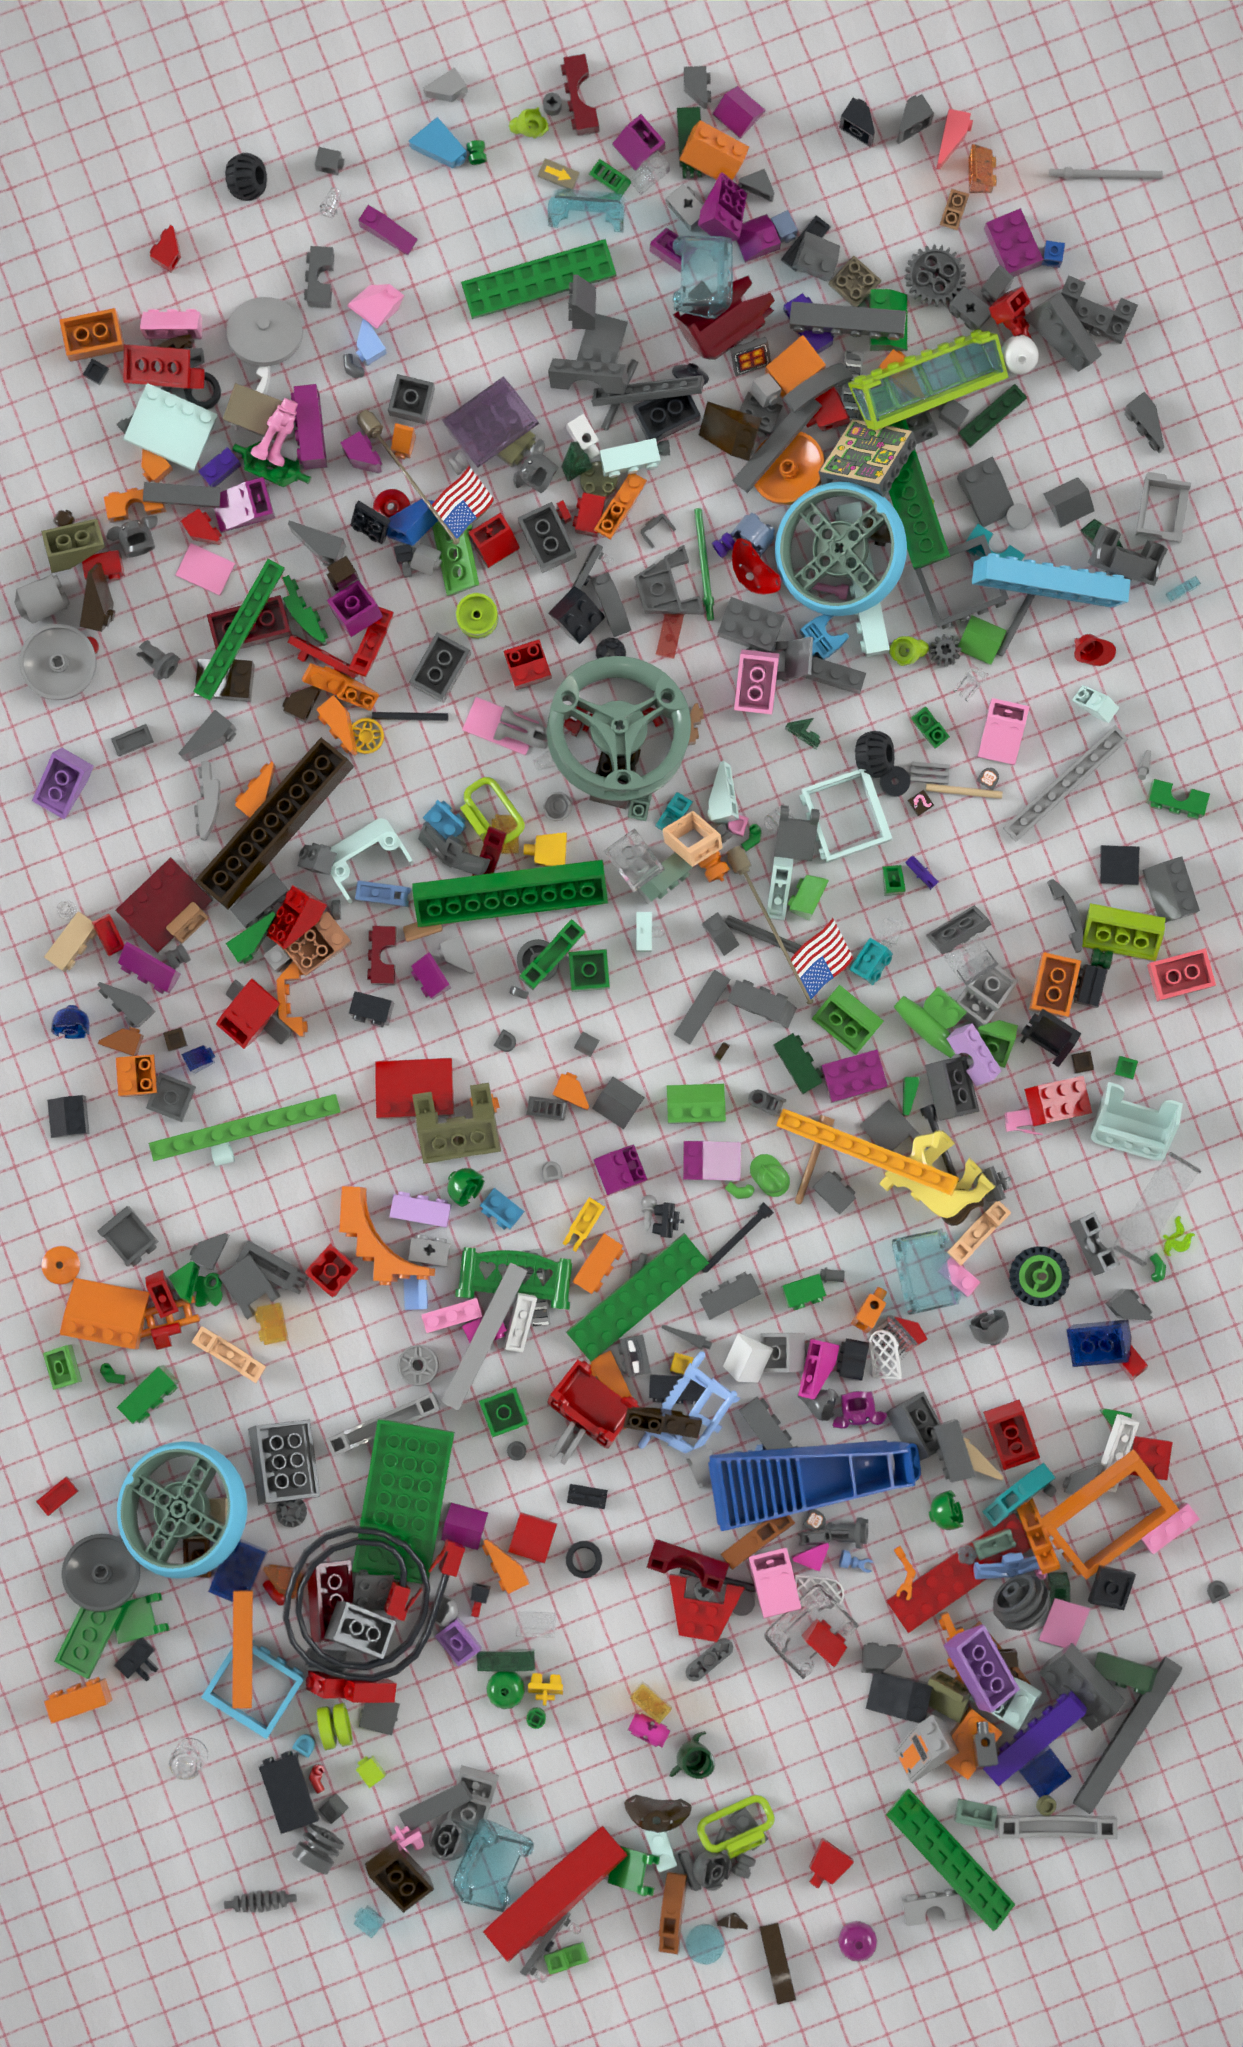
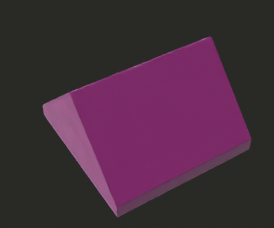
(738, 111)
(663, 248)
(464, 1525)

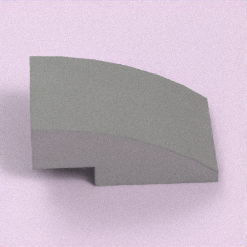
(986, 995)
(482, 1788)

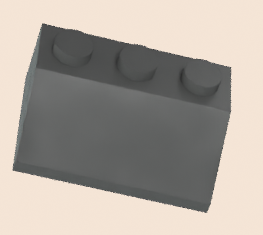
(1171, 889)
(952, 1088)
(914, 1424)
(953, 1451)

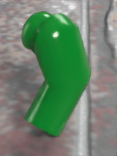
(110, 1376)

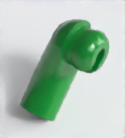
(754, 837)
(1160, 1268)

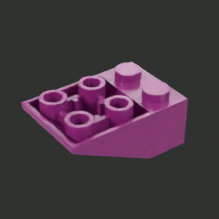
(723, 209)
(244, 505)

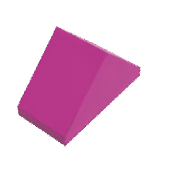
(812, 1557)

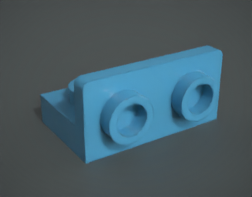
(444, 820)
(502, 1209)

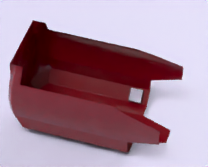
(717, 336)

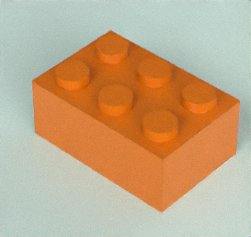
(92, 334)
(1055, 984)
(77, 1699)
(963, 1738)

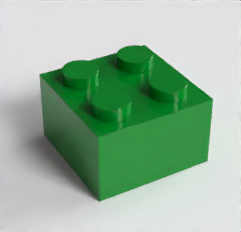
(589, 970)
(804, 1291)
(504, 1412)

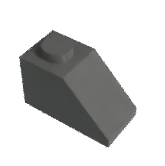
(997, 284)
(720, 933)
(209, 1251)

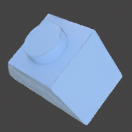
(369, 344)

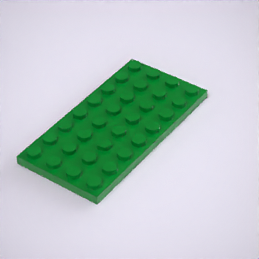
(404, 1496)

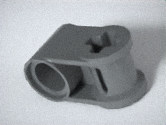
(768, 1102)

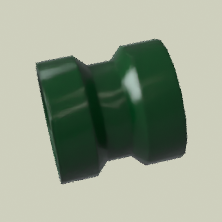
(1102, 959)

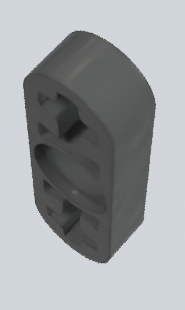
(695, 1665)

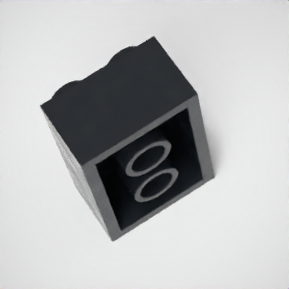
(666, 416)

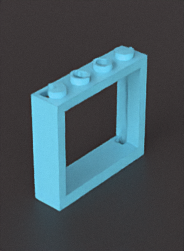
(280, 1664)

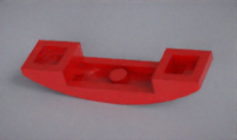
(371, 644)

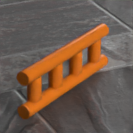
(189, 1317)

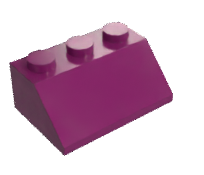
(148, 968)

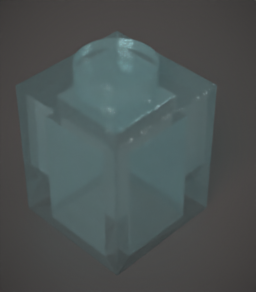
(368, 1921)

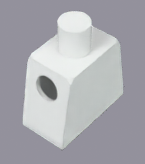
(580, 427)

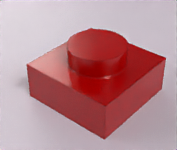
(563, 512)

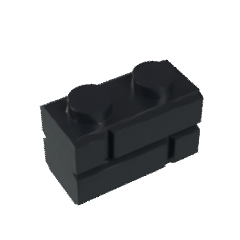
(1090, 985)

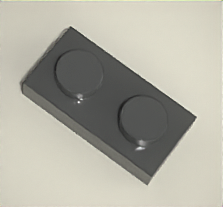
(744, 1821)

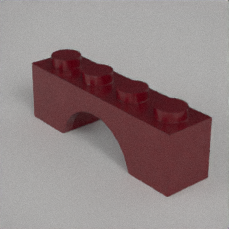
(576, 72)
(669, 1556)

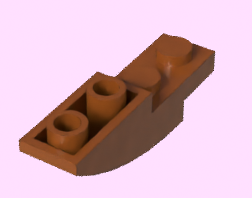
(756, 1540)
(672, 1912)

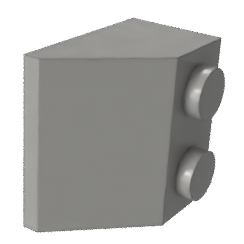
(787, 1352)

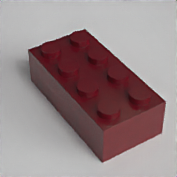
(269, 626)

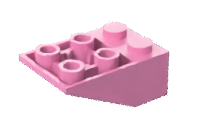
(1003, 731)
(774, 1582)

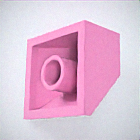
(377, 303)

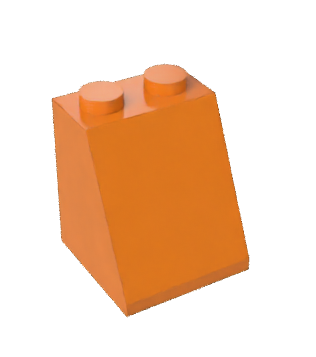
(795, 365)

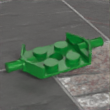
(281, 476)

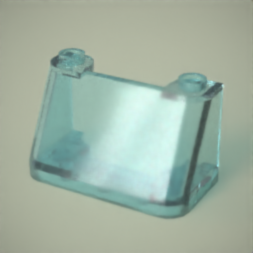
(582, 200)
(704, 275)
(924, 1271)
(490, 1865)

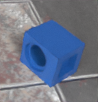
(1053, 254)

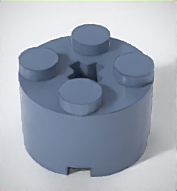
(754, 531)

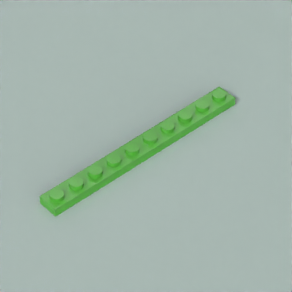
(244, 1127)

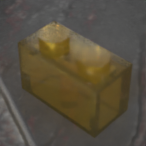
(272, 1323)
(650, 1702)

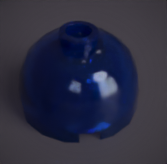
(71, 1022)

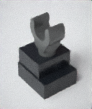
(404, 555)

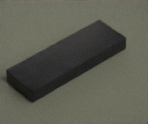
(817, 227)

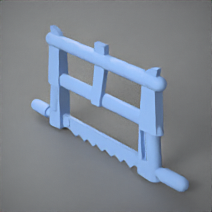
(711, 1386)

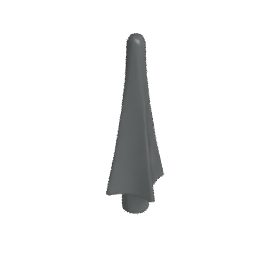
(696, 1340)

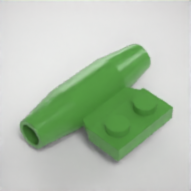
(933, 1019)

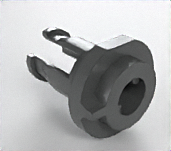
(162, 663)
(857, 1532)

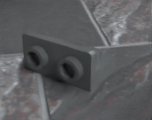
(922, 426)

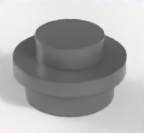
(516, 1451)

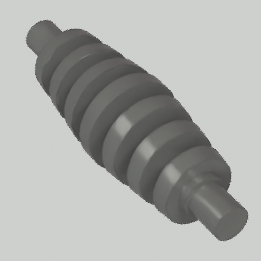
(260, 1901)

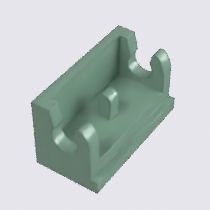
(994, 1544)
(975, 1814)

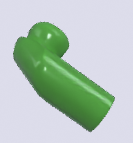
(740, 1193)

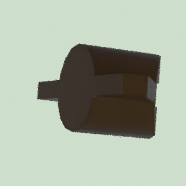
(732, 1921)

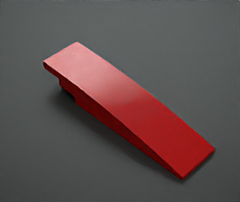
(555, 1894)

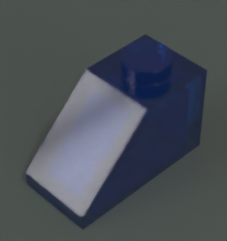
(199, 1058)

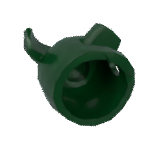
(693, 1759)

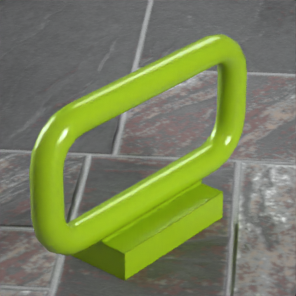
(477, 819)
(741, 1842)

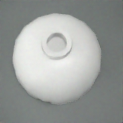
(1020, 354)

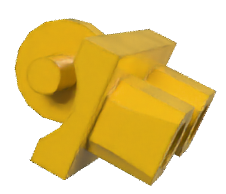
(543, 1689)

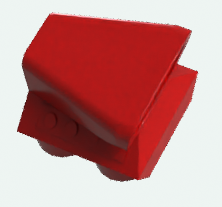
(331, 1270)

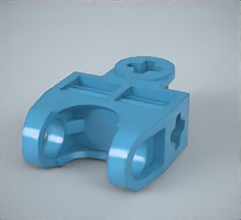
(823, 643)

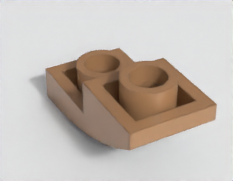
(954, 209)
(696, 716)

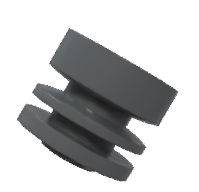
(320, 1845)

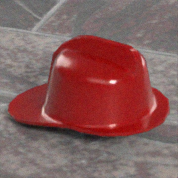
(1093, 650)

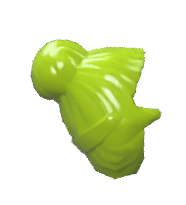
(530, 118)
(916, 648)

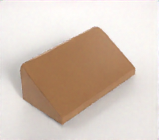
(187, 922)
(414, 932)

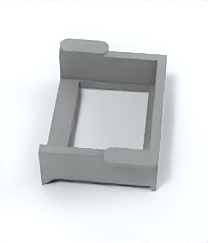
(1161, 480)

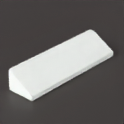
(1119, 1442)

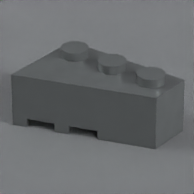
(762, 1002)

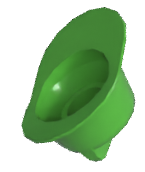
(769, 1175)

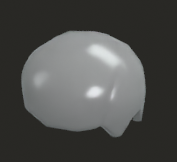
(557, 806)
(447, 1611)

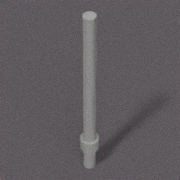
(1069, 172)

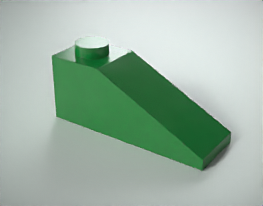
(250, 940)

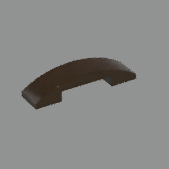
(777, 1963)

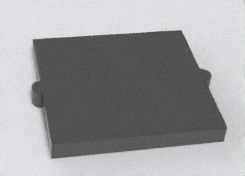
(379, 1717)

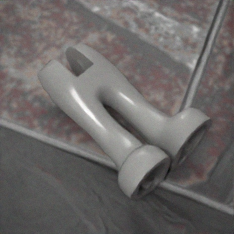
(528, 738)

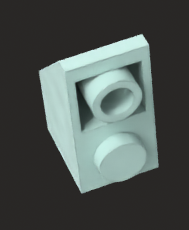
(1096, 703)

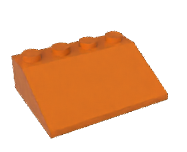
(105, 1313)

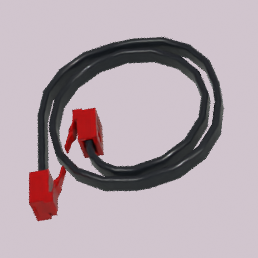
(395, 1605)

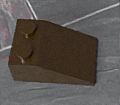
(730, 430)
(97, 602)
(237, 682)

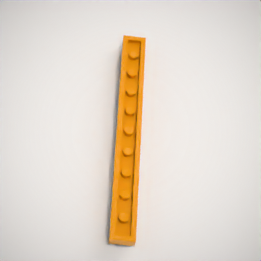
(867, 1152)

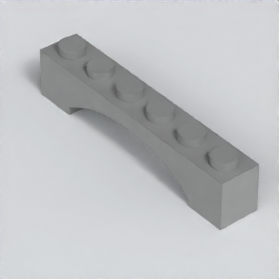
(366, 1431)
(1056, 1825)

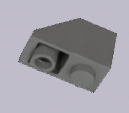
(696, 83)
(878, 1658)

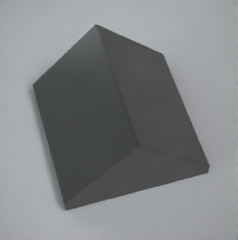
(1070, 501)
(618, 1102)

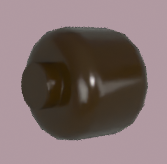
(64, 518)

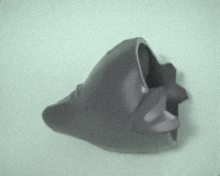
(823, 1404)

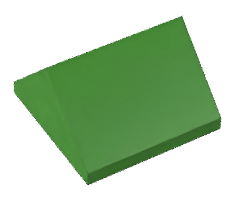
(981, 640)
(62, 1367)

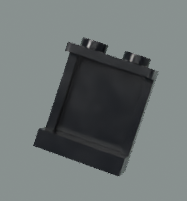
(1051, 1035)

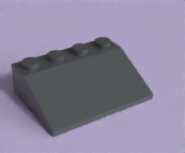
(284, 1462)

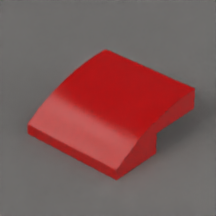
(532, 1537)

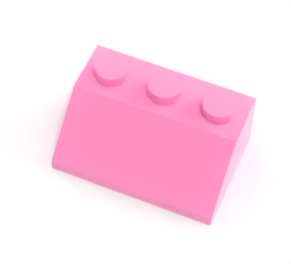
(171, 324)

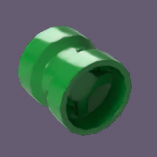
(476, 152)
(539, 1717)

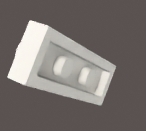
(520, 1322)

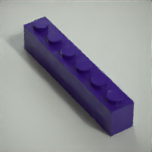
(1036, 1736)

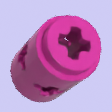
(656, 1734)

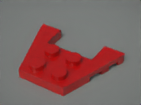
(702, 1618)

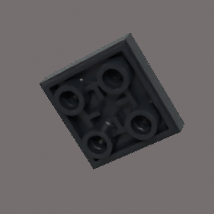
(370, 522)

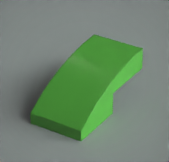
(566, 1957)

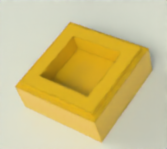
(680, 1363)

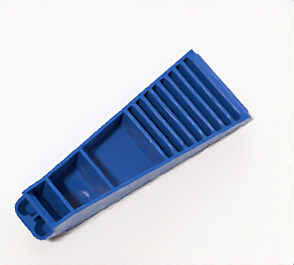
(794, 1480)

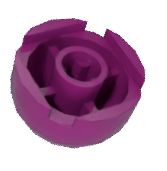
(857, 1941)

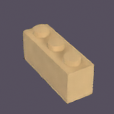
(71, 942)

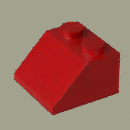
(825, 1642)

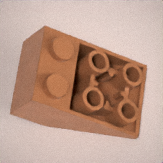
(318, 944)

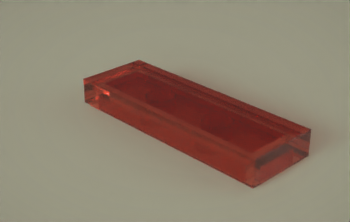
(670, 635)

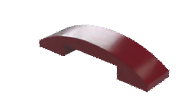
(492, 848)

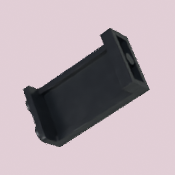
(288, 1792)

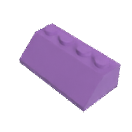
(981, 1668)

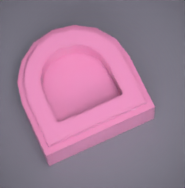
(738, 826)

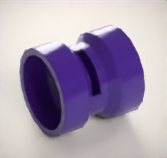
(727, 543)

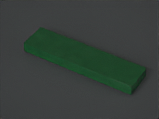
(992, 415)

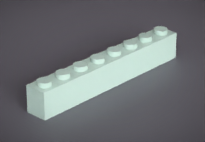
(871, 621)

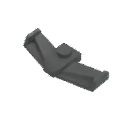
(452, 851)

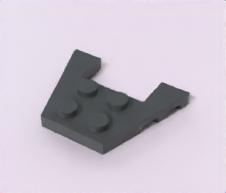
(659, 590)

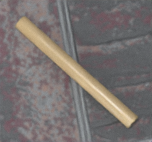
(964, 791)

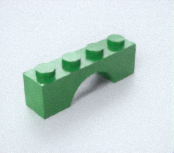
(552, 954)

